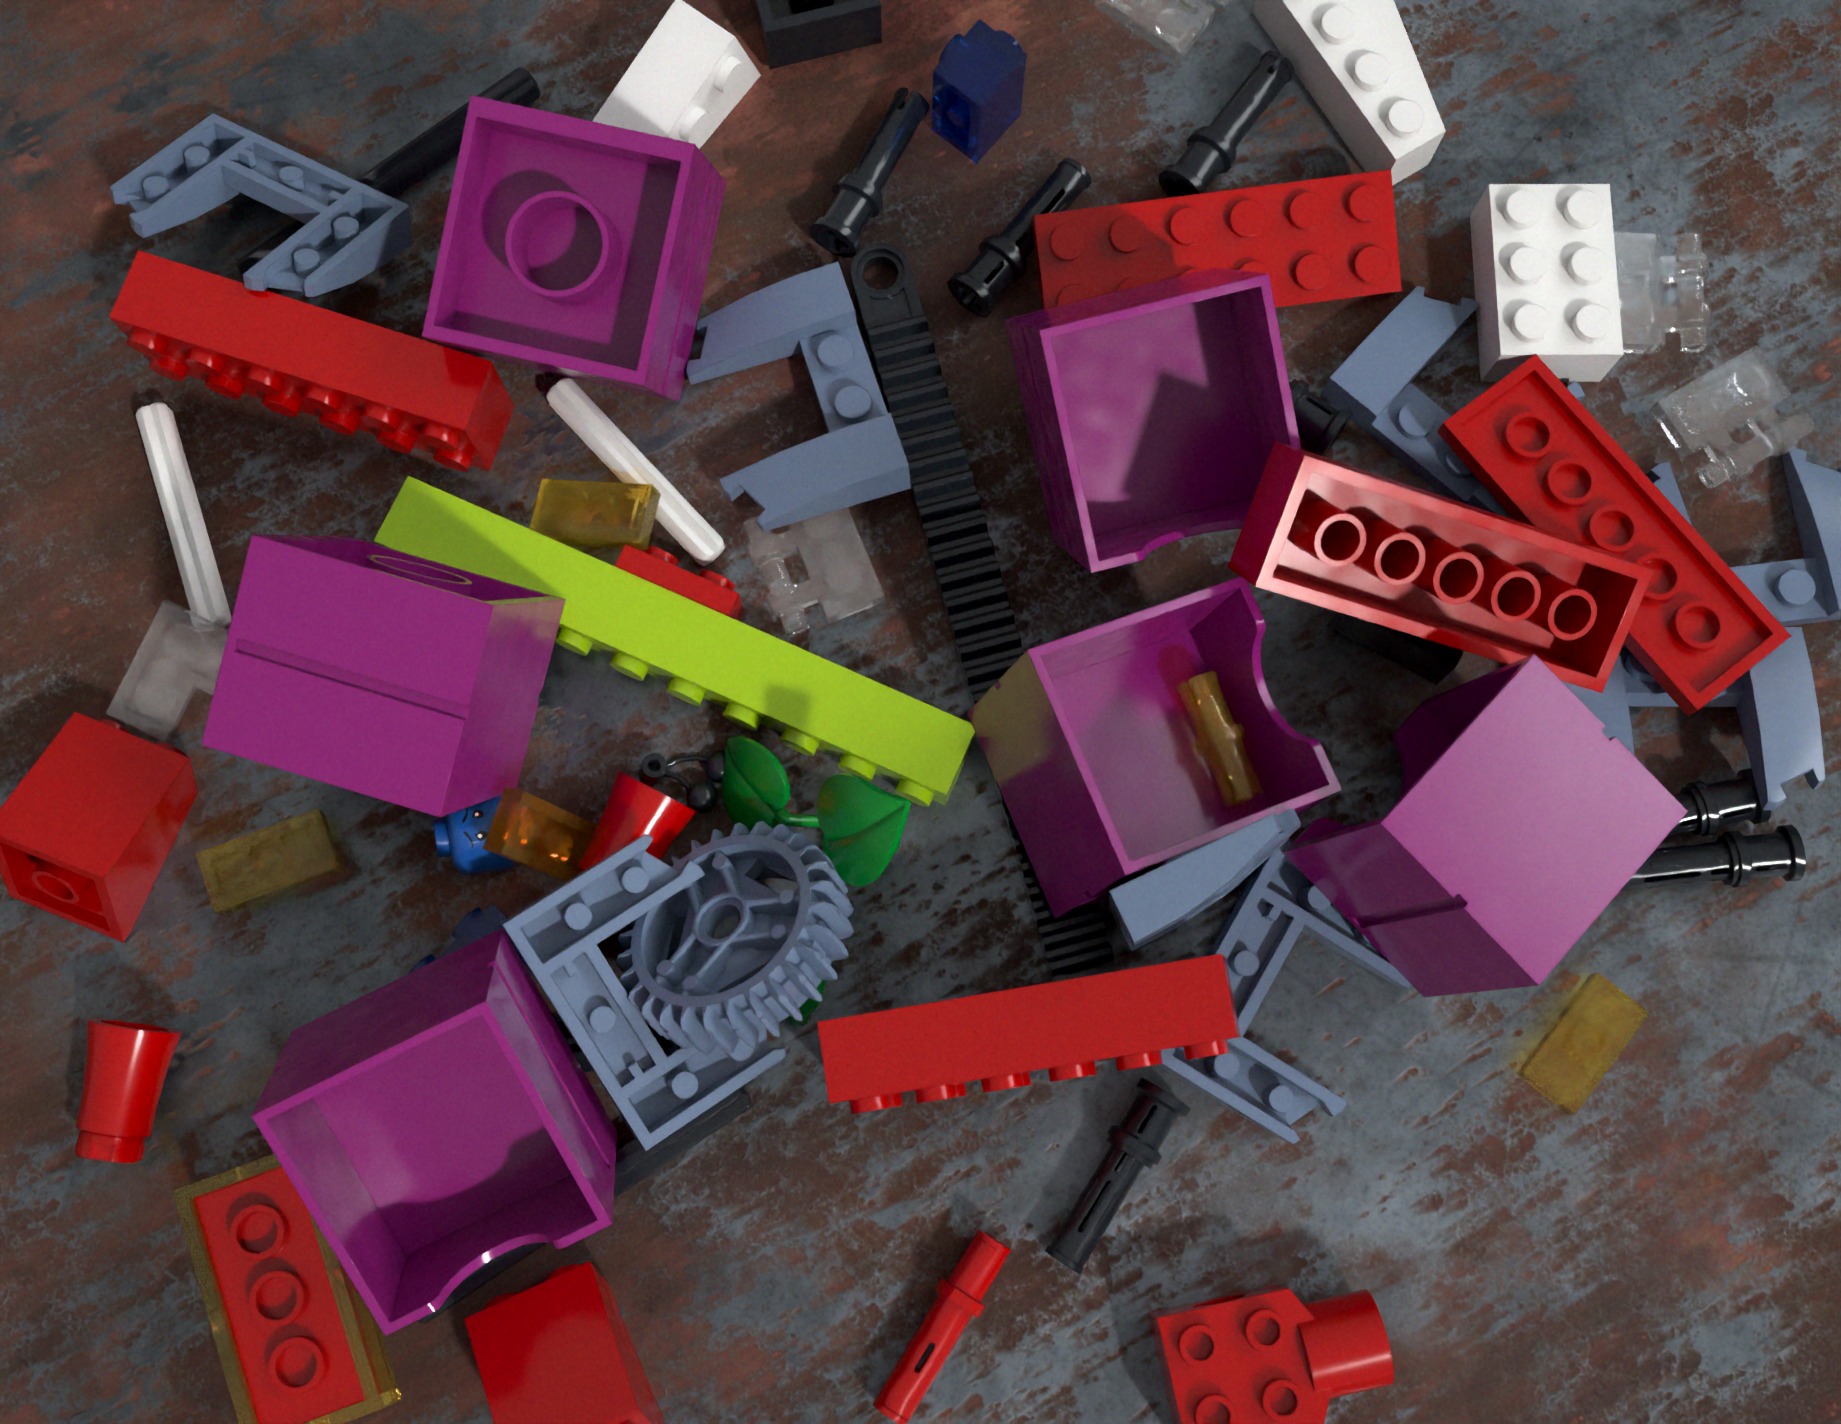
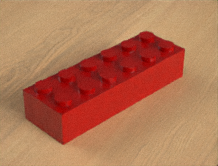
(314, 362)
(1436, 567)
(1029, 1029)

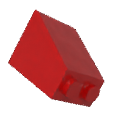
(94, 824)
(561, 1355)

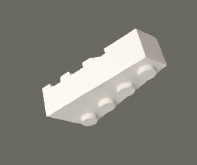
(1361, 77)
(681, 79)

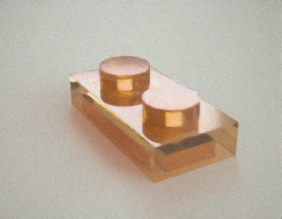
(538, 835)

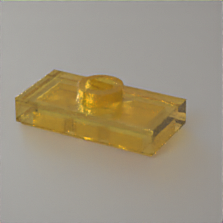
(596, 513)
(269, 862)
(1583, 1043)

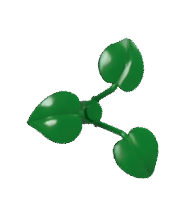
(857, 818)

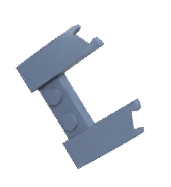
(347, 222)
(1396, 413)
(862, 448)
(1799, 588)
(1772, 702)
(1186, 886)
(1255, 941)
(559, 943)

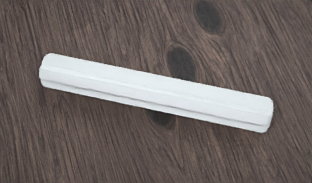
(633, 467)
(182, 513)

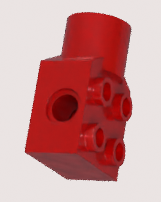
(1269, 1355)

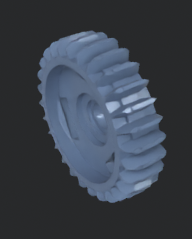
(760, 972)

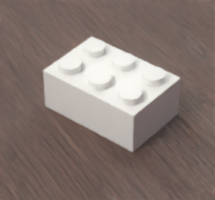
(1546, 280)

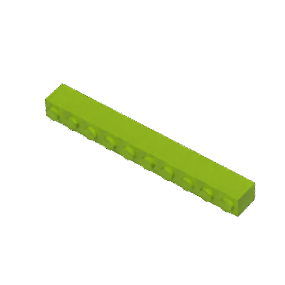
(695, 648)

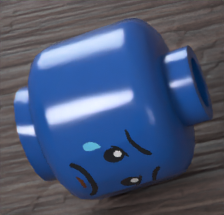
(463, 838)

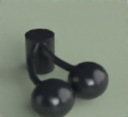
(701, 795)

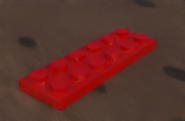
(1310, 235)
(1569, 477)

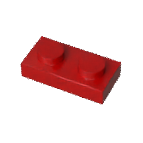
(661, 569)

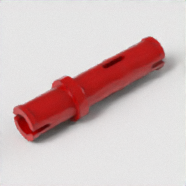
(945, 1321)

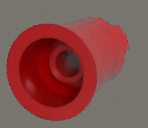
(632, 812)
(122, 1087)

